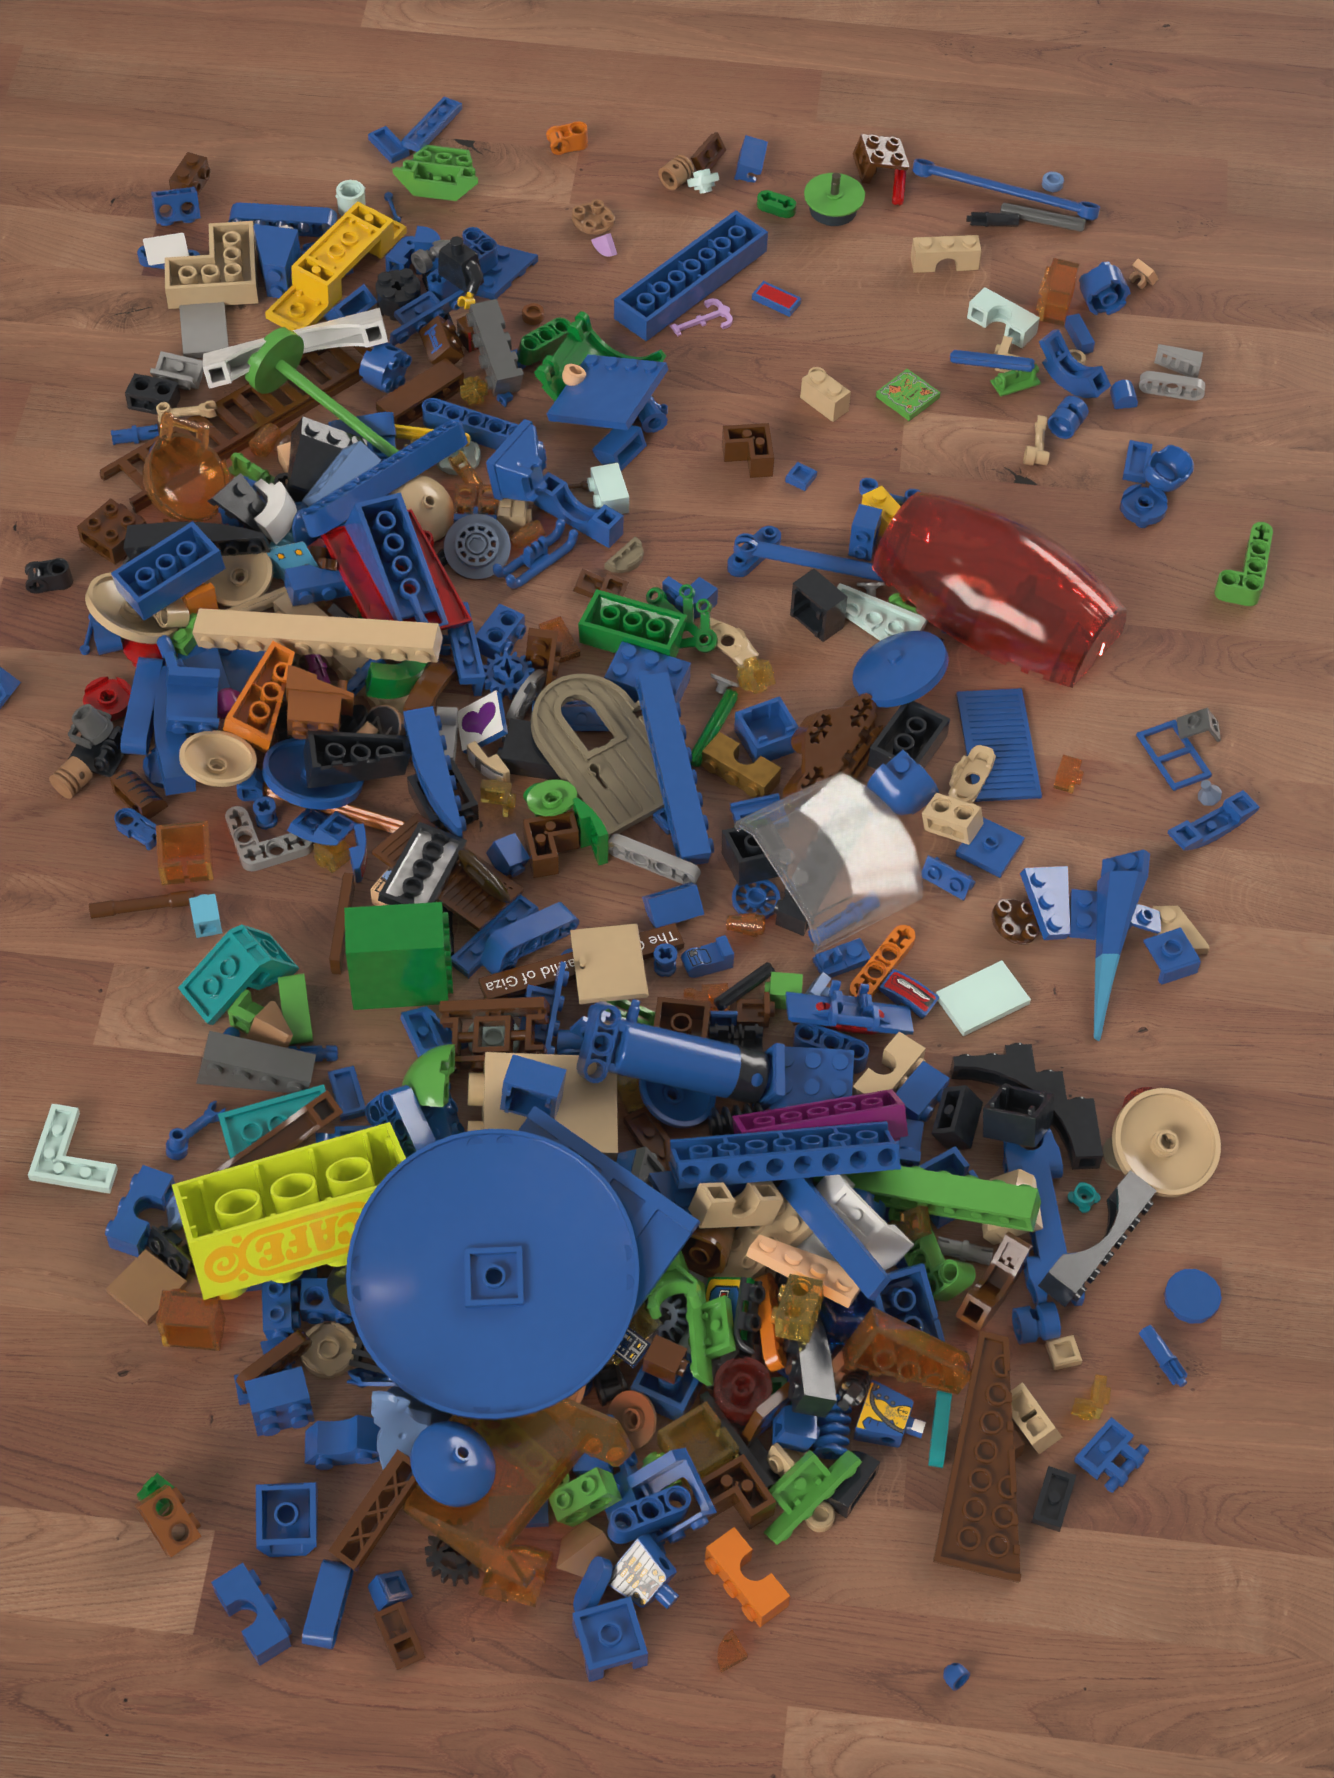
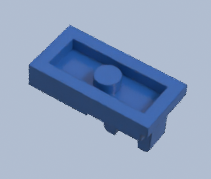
(842, 958)

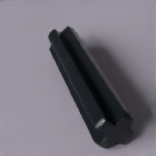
(744, 986)

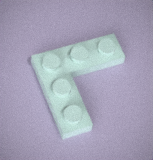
(52, 1164)

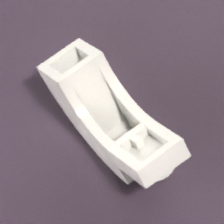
(279, 512)

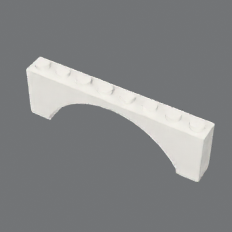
(354, 330)

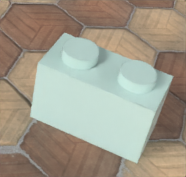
(609, 488)

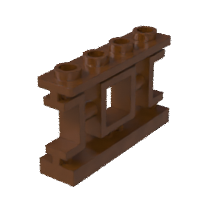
(493, 1013)

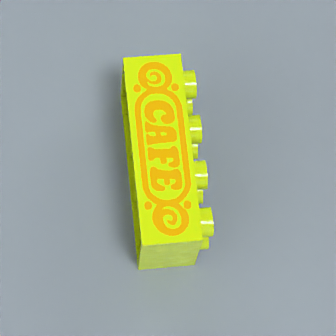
(282, 1210)

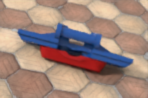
(849, 1012)

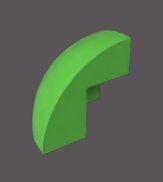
(430, 1075)

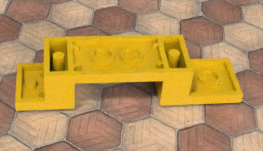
(320, 269)

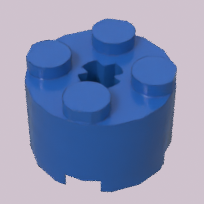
(1104, 289)

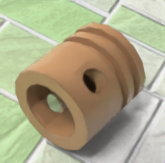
(677, 170)
(68, 777)

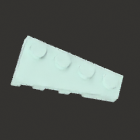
(878, 616)

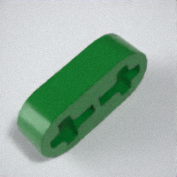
(776, 204)

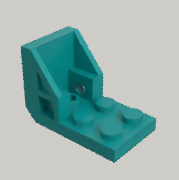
(237, 961)

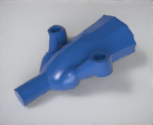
(653, 416)

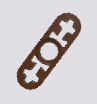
(277, 1358)

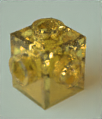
(755, 675)

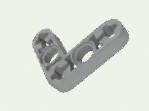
(255, 848)

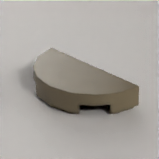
(626, 558)

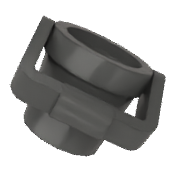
(92, 724)

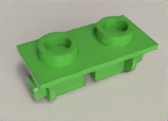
(1015, 381)
(248, 469)

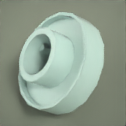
(703, 180)

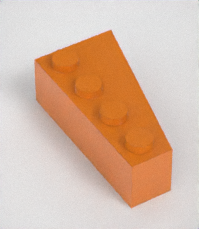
(259, 703)

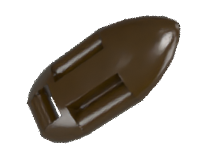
(483, 876)

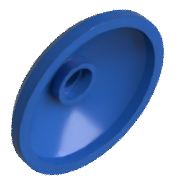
(685, 1109)
(443, 1472)

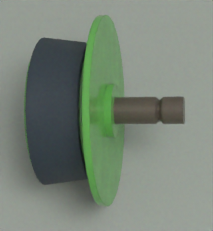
(834, 198)

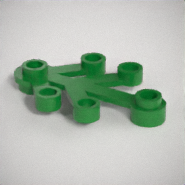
(688, 609)

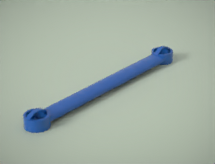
(1084, 209)
(803, 558)

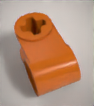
(570, 137)

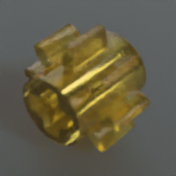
(473, 390)

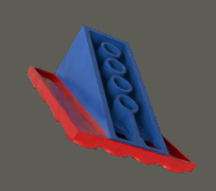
(393, 566)

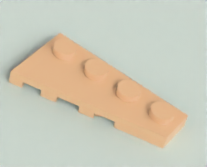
(792, 1260)

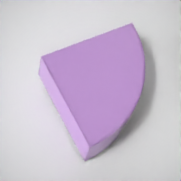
(605, 245)

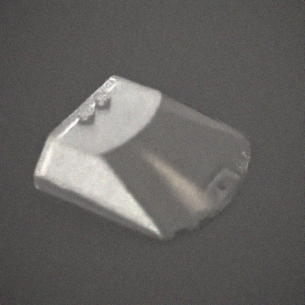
(838, 856)

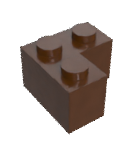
(749, 444)
(546, 837)
(740, 1487)

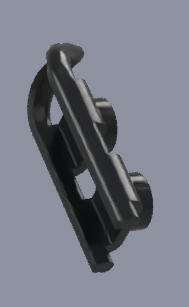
(750, 1320)

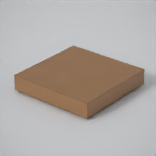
(142, 1284)

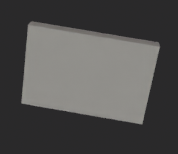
(203, 328)

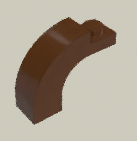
(996, 1283)

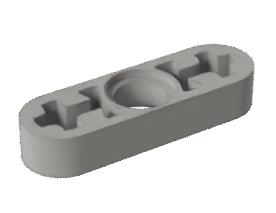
(1188, 382)

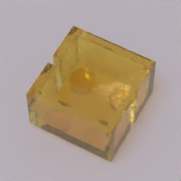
(698, 1434)

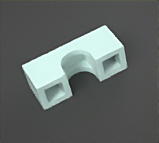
(991, 307)

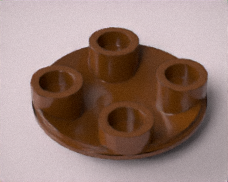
(1015, 921)

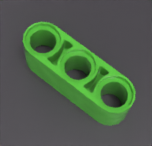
(296, 1007)

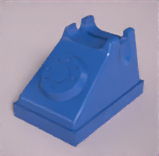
(518, 465)
(911, 1300)

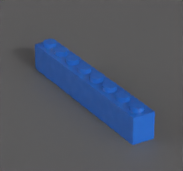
(673, 768)

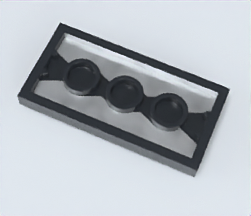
(422, 867)

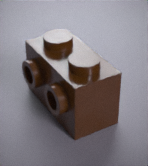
(191, 172)

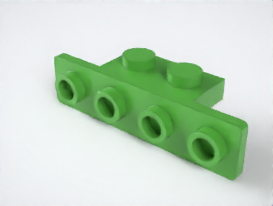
(709, 1333)
(805, 1488)

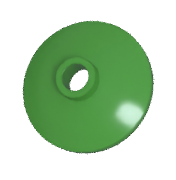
(551, 797)

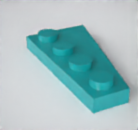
(249, 1123)

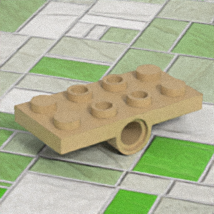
(786, 1228)

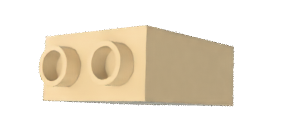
(584, 1109)

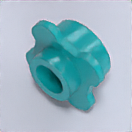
(1086, 1190)

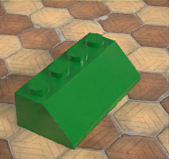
(617, 619)

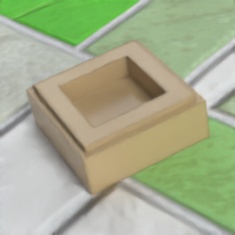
(1063, 1352)

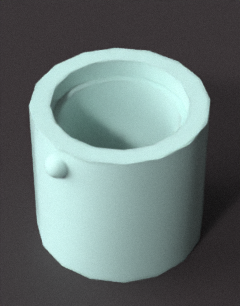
(348, 194)

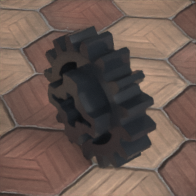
(446, 1557)

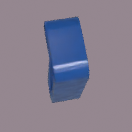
(487, 254)
(526, 936)
(404, 1113)

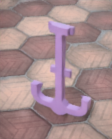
(723, 311)

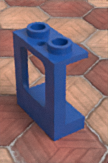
(663, 1473)

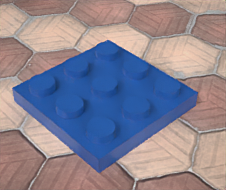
(816, 1075)

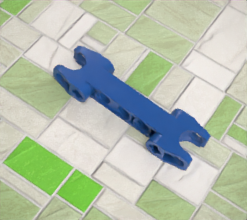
(1048, 1242)

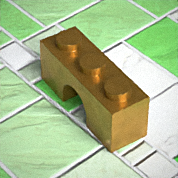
(755, 779)

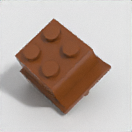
(315, 703)

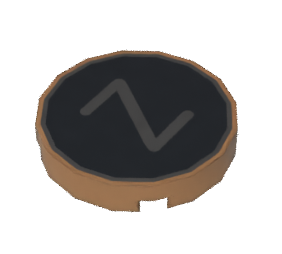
(386, 720)

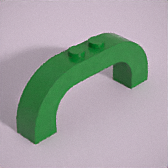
(394, 680)

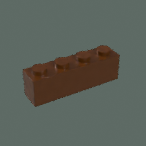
(406, 402)

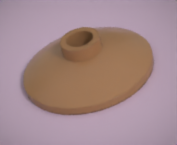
(626, 1408)

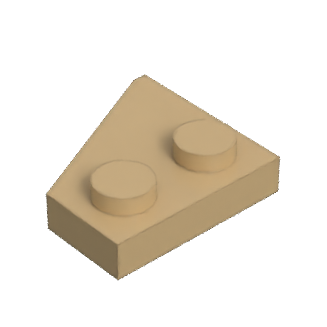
(1173, 918)

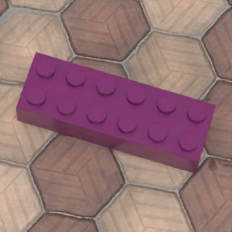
(854, 1109)

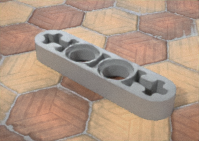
(653, 859)

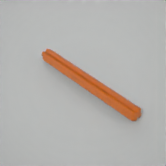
(357, 815)

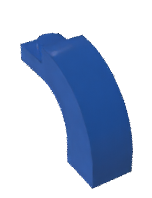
(1068, 372)

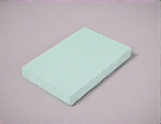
(982, 998)

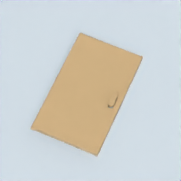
(609, 963)

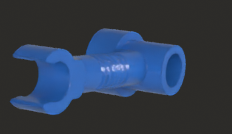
(178, 1138)

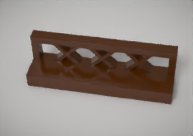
(372, 1510)

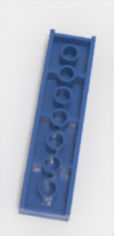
(784, 1154)

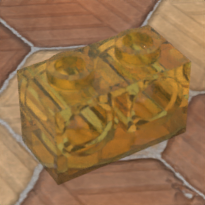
(798, 1308)

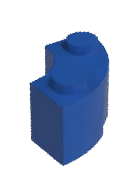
(341, 1442)

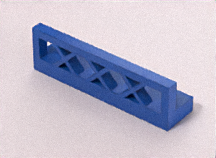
(467, 656)
(581, 716)

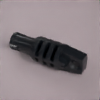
(854, 1389)

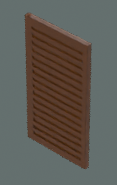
(460, 892)

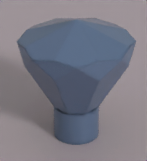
(1209, 793)

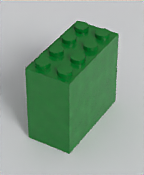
(398, 955)

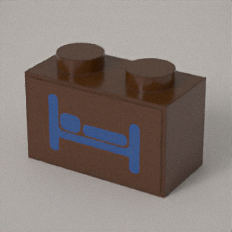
(441, 341)

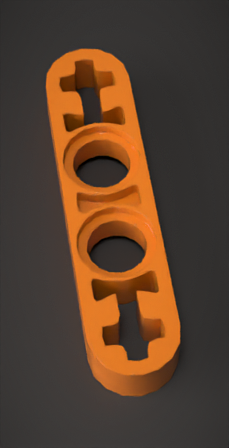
(885, 966)
(771, 1345)

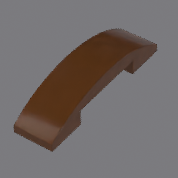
(431, 684)

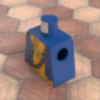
(887, 1417)

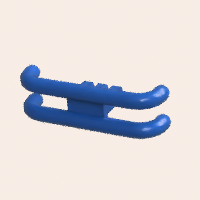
(537, 557)

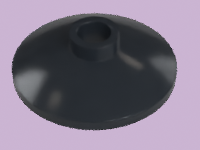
(353, 724)

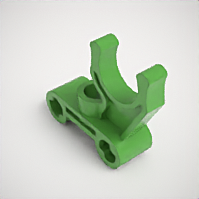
(674, 1281)

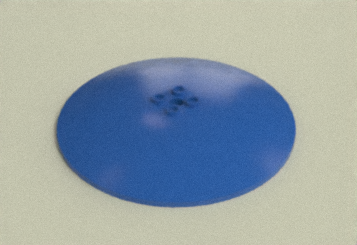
(478, 1208)

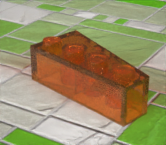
(904, 1352)

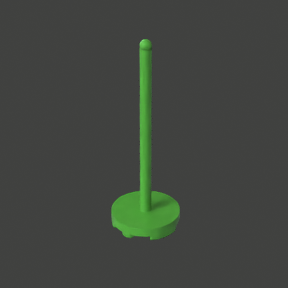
(278, 362)

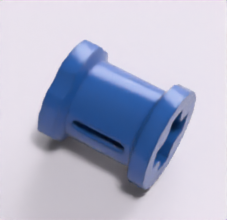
(265, 812)
(665, 960)

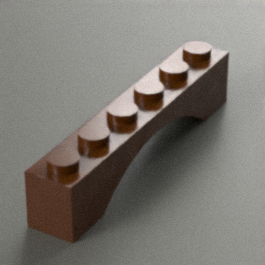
(290, 1132)

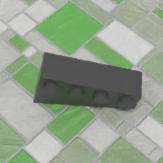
(494, 348)
(254, 1065)

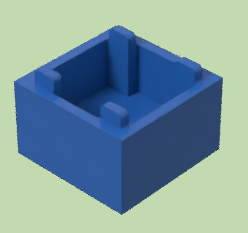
(766, 729)
(531, 1085)

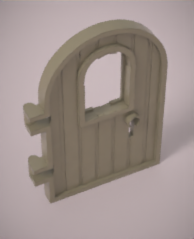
(621, 765)

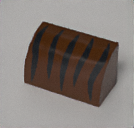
(137, 793)

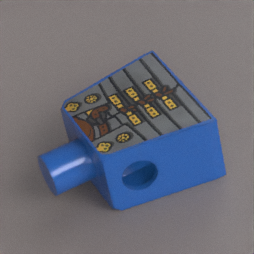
(644, 1574)

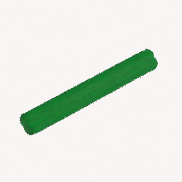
(714, 725)

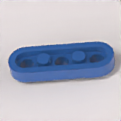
(765, 534)

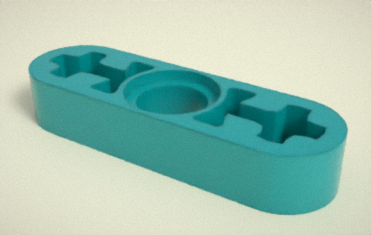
(939, 1429)

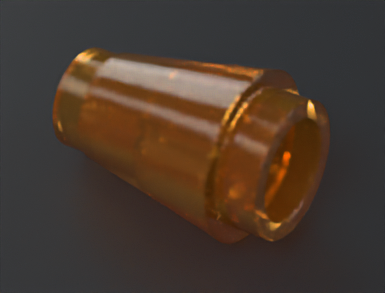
(527, 534)
(746, 923)

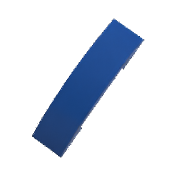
(1214, 824)

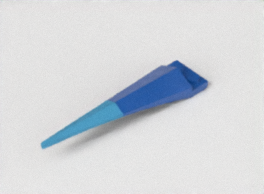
(1117, 899)

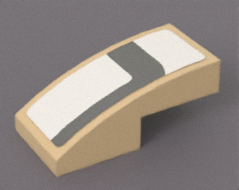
(491, 767)

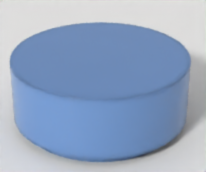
(1052, 181)

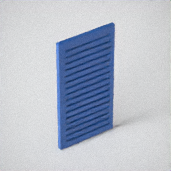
(1001, 723)

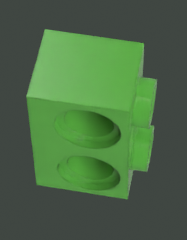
(584, 1497)

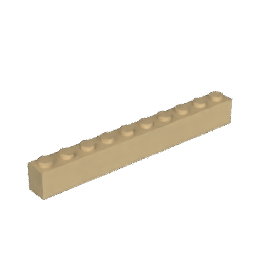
(318, 635)

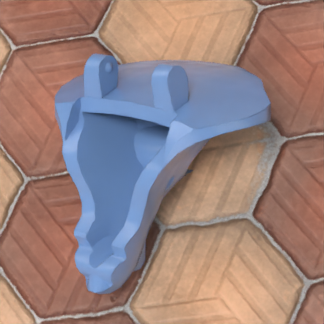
(400, 1421)

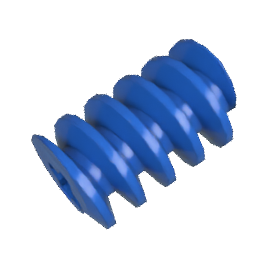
(832, 1433)

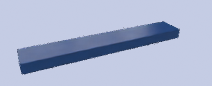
(835, 1236)

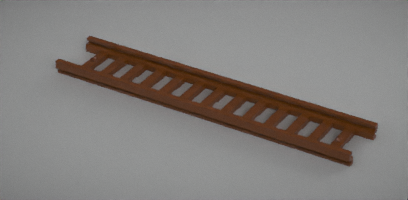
(281, 417)

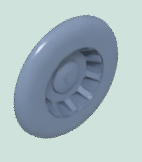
(476, 545)

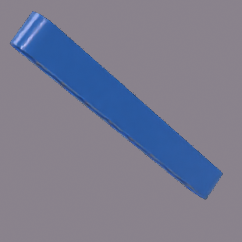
(384, 477)

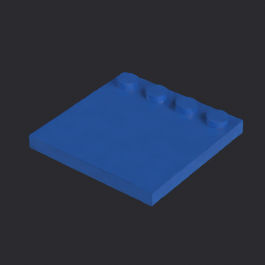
(610, 393)

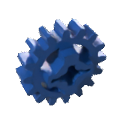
(497, 676)

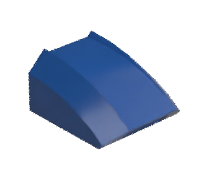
(286, 1518)

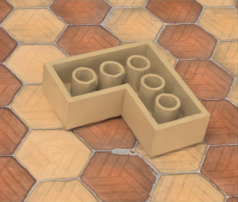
(222, 276)

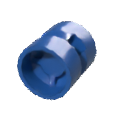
(1068, 417)
(1036, 1323)

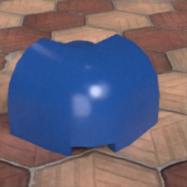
(903, 785)

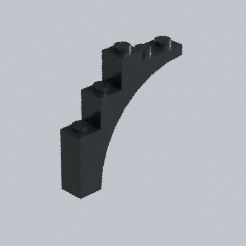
(1073, 1118)

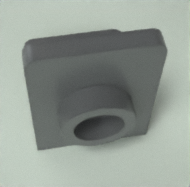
(1197, 723)

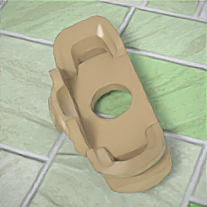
(740, 649)
(977, 762)

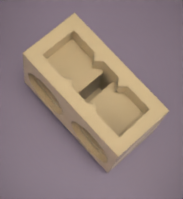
(952, 818)
(1033, 1420)

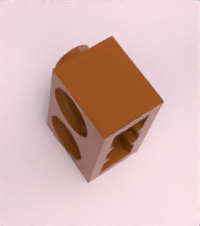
(162, 1525)

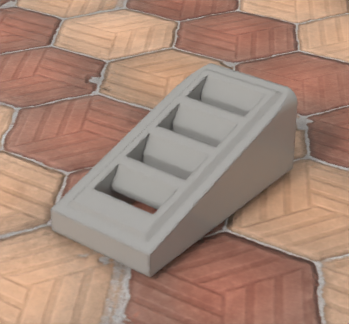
(1186, 362)

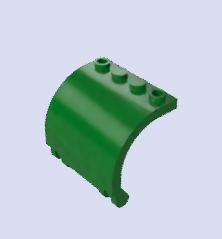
(574, 349)

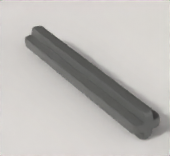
(1044, 217)

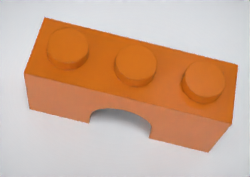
(760, 1598)

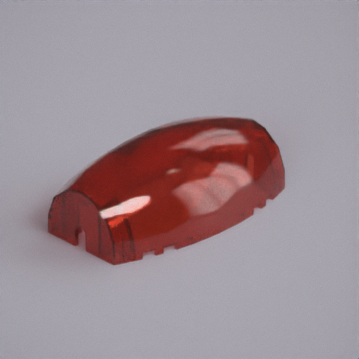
(999, 586)

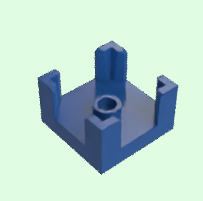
(610, 1637)

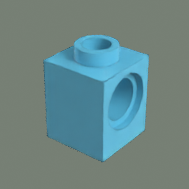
(205, 915)

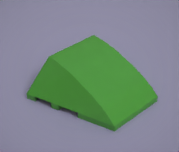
(438, 173)

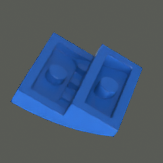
(320, 828)

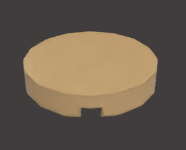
(329, 1350)

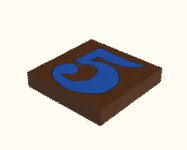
(763, 1415)

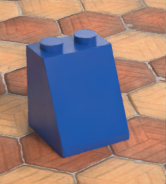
(276, 253)

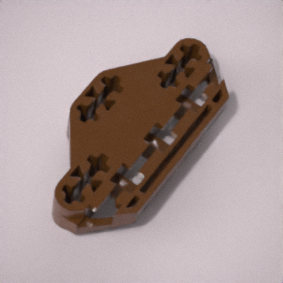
(827, 737)

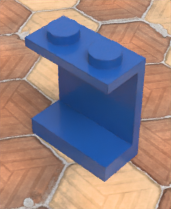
(191, 699)

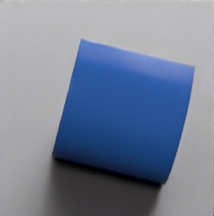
(1123, 395)

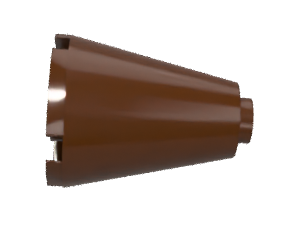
(708, 1250)

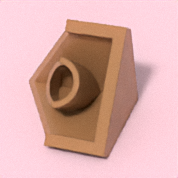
(270, 1027)
(581, 1547)

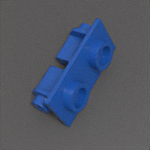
(947, 878)

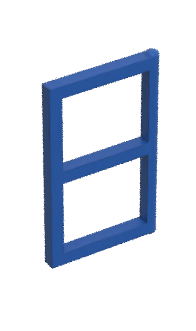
(1159, 760)

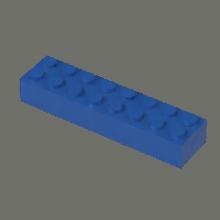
(690, 275)

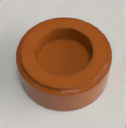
(533, 314)

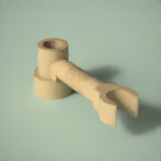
(204, 409)
(1036, 454)

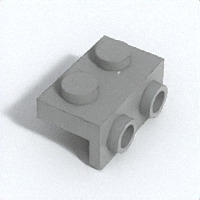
(180, 369)

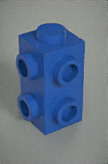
(279, 1310)

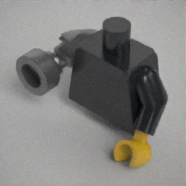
(456, 264)

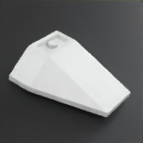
(882, 1240)

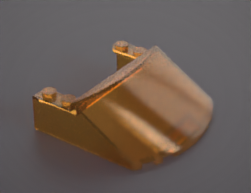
(530, 1462)

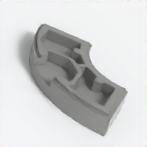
(526, 694)

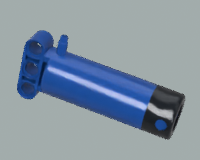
(670, 1057)

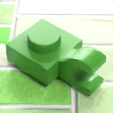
(183, 638)

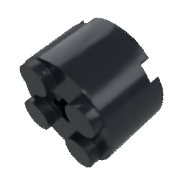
(396, 290)

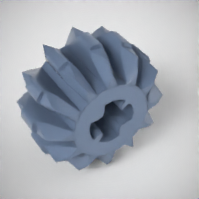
(675, 1314)

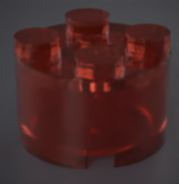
(736, 1376)

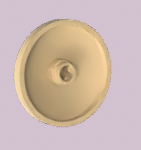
(117, 614)
(1167, 1141)

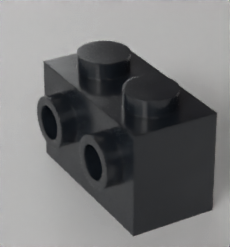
(957, 1117)

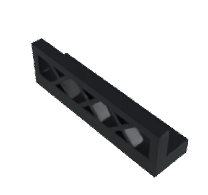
(755, 1453)

